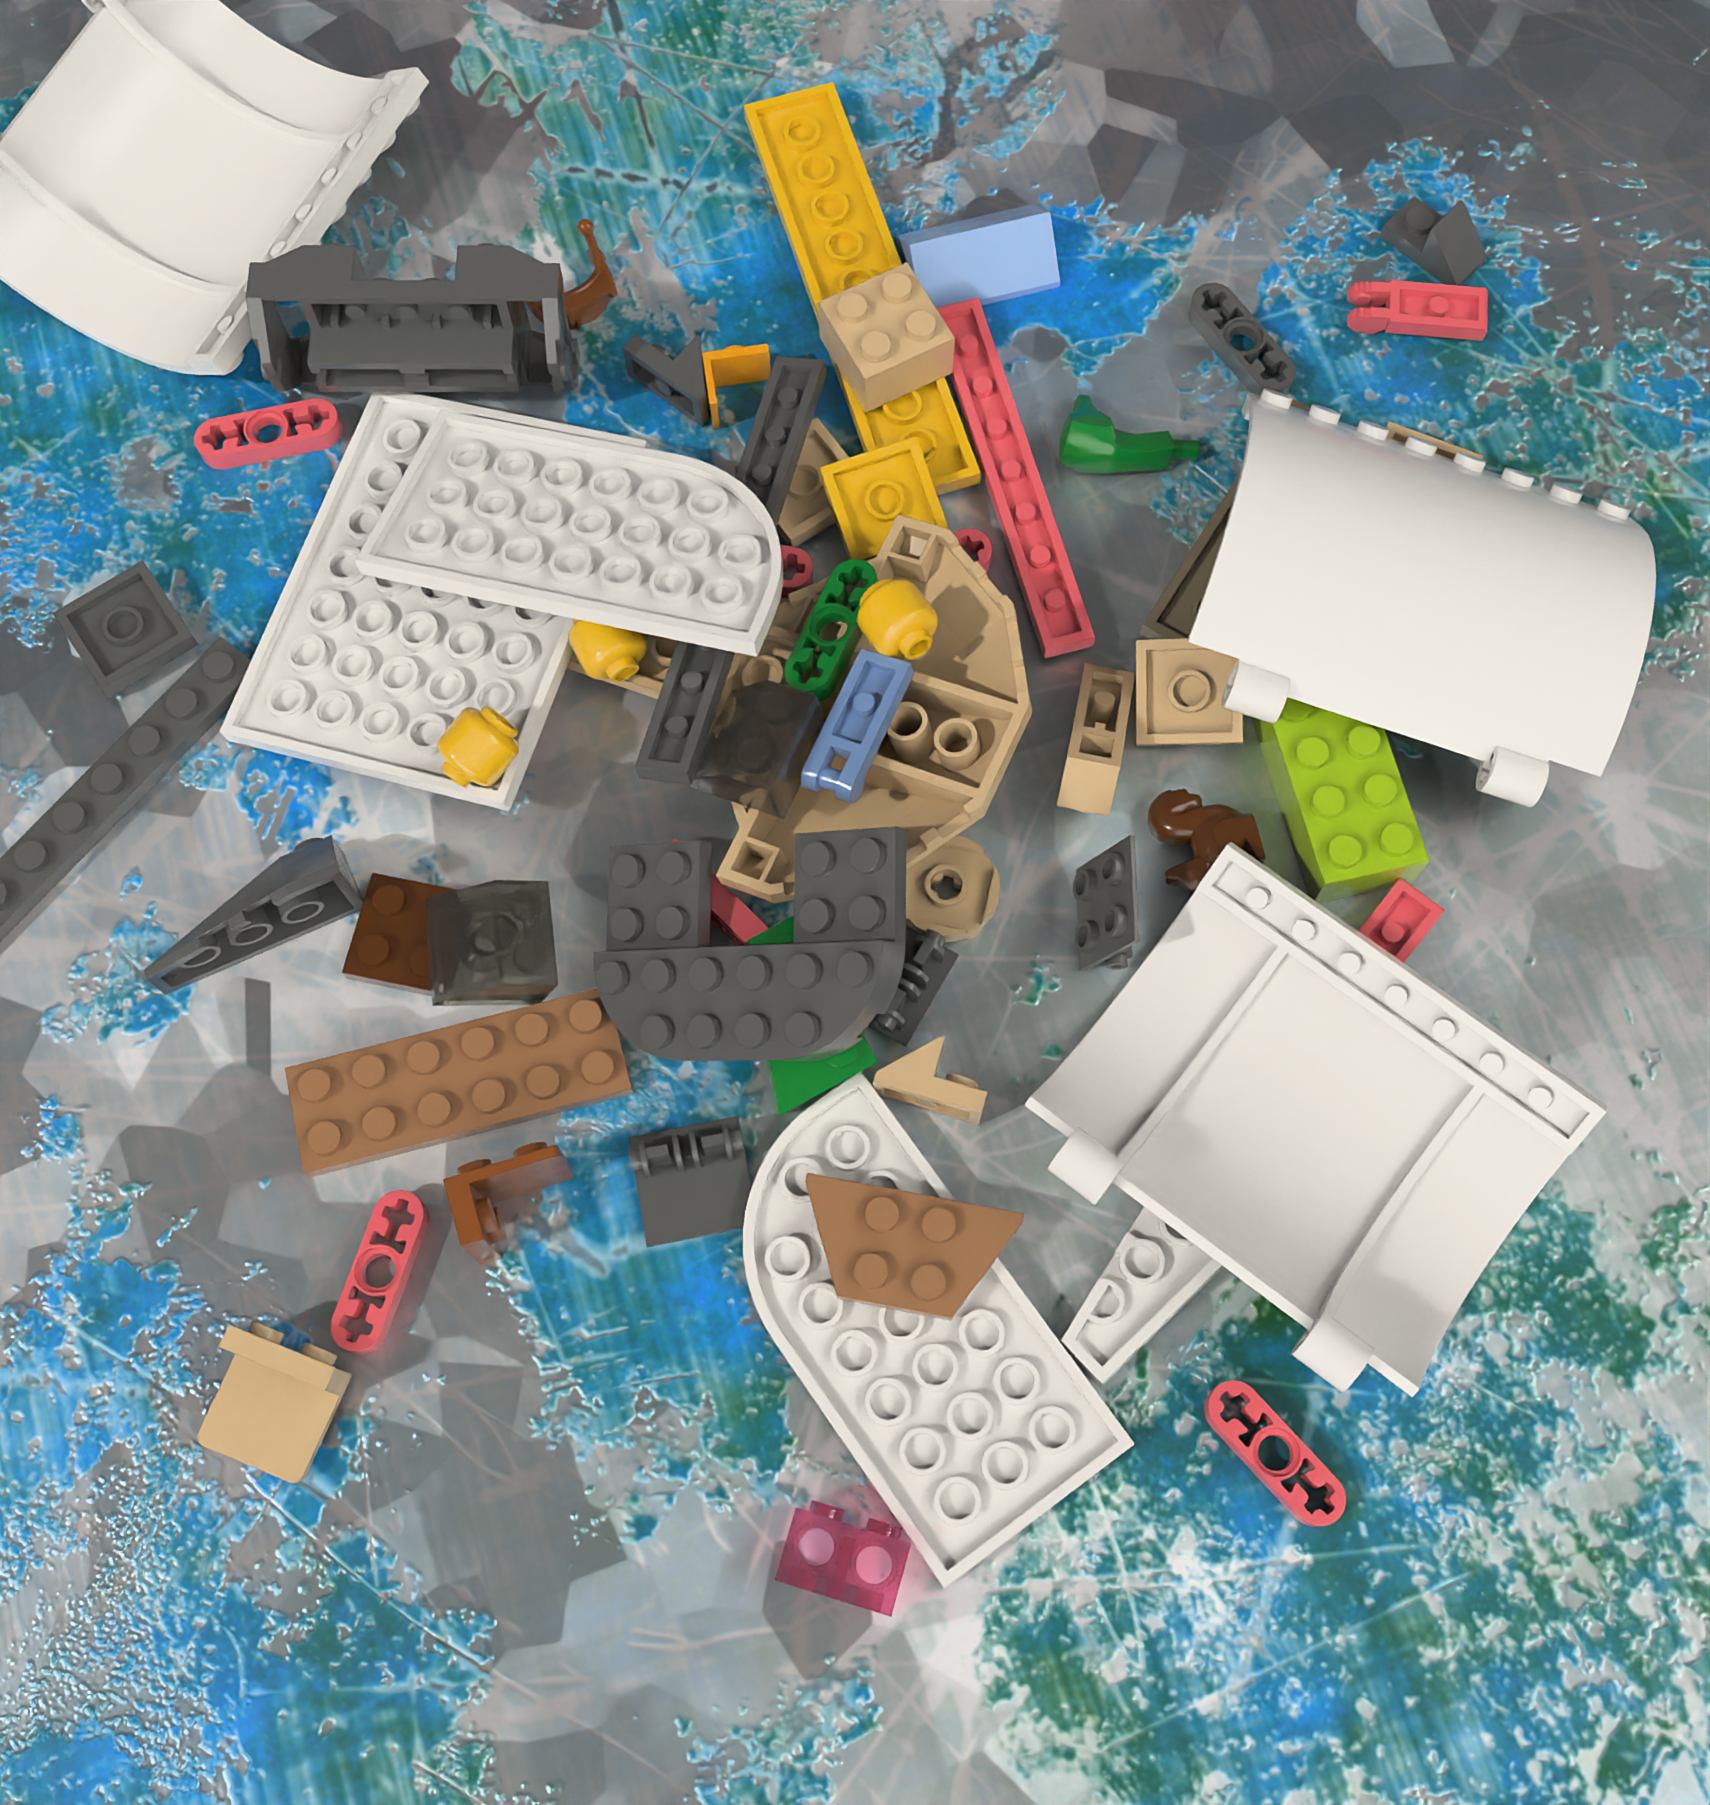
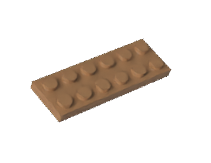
(456, 1082)

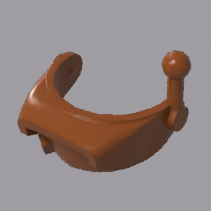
(591, 297)

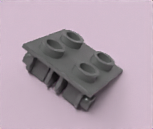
(1107, 907)
(922, 976)
(691, 1180)

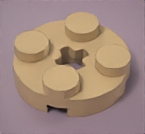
(961, 914)

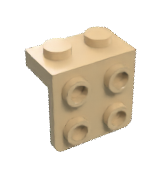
(273, 1403)

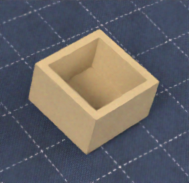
(886, 337)

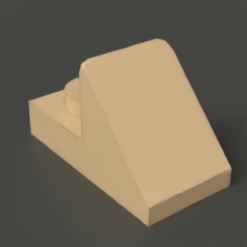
(915, 1083)

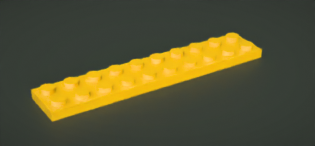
(841, 242)

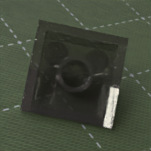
(760, 746)
(491, 944)

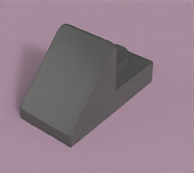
(1437, 243)
(675, 381)

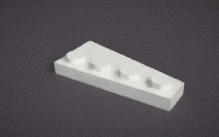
(1136, 1295)

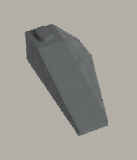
(278, 905)

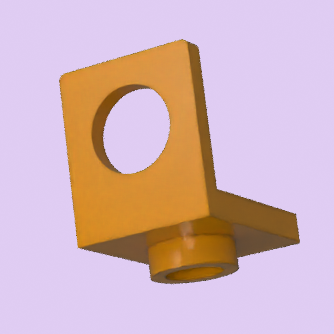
(733, 367)

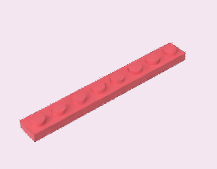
(1015, 485)

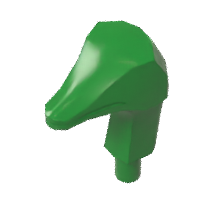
(1094, 446)

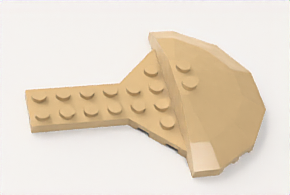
(944, 740)

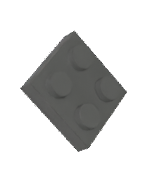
(125, 629)

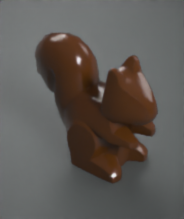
(1183, 820)

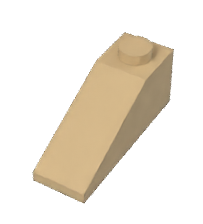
(1096, 740)

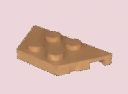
(906, 1246)

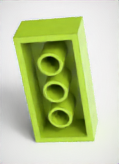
(1341, 802)

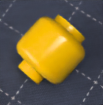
(897, 619)
(607, 650)
(478, 746)

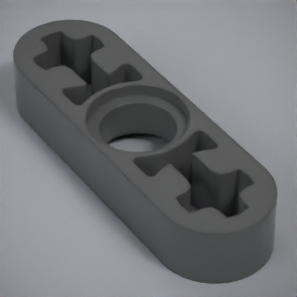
(1237, 321)

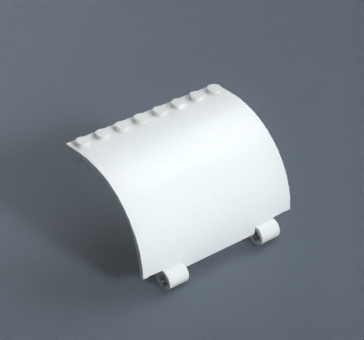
(170, 163)
(1427, 597)
(1313, 1120)

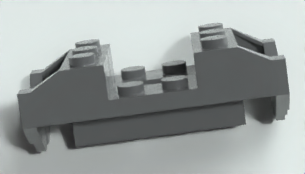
(412, 332)

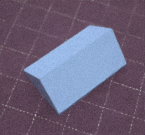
(984, 256)

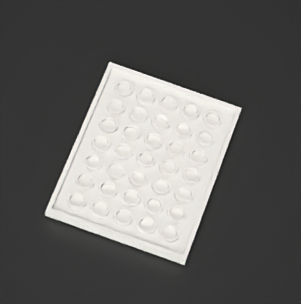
(380, 667)

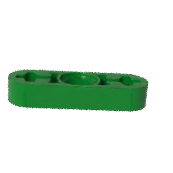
(830, 608)

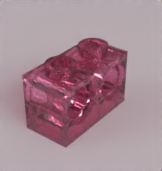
(839, 1575)

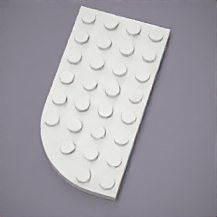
(582, 533)
(953, 1420)

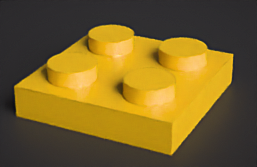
(874, 489)

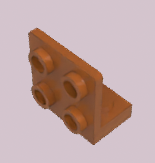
(485, 1183)

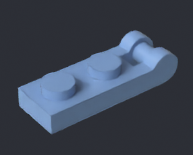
(857, 725)

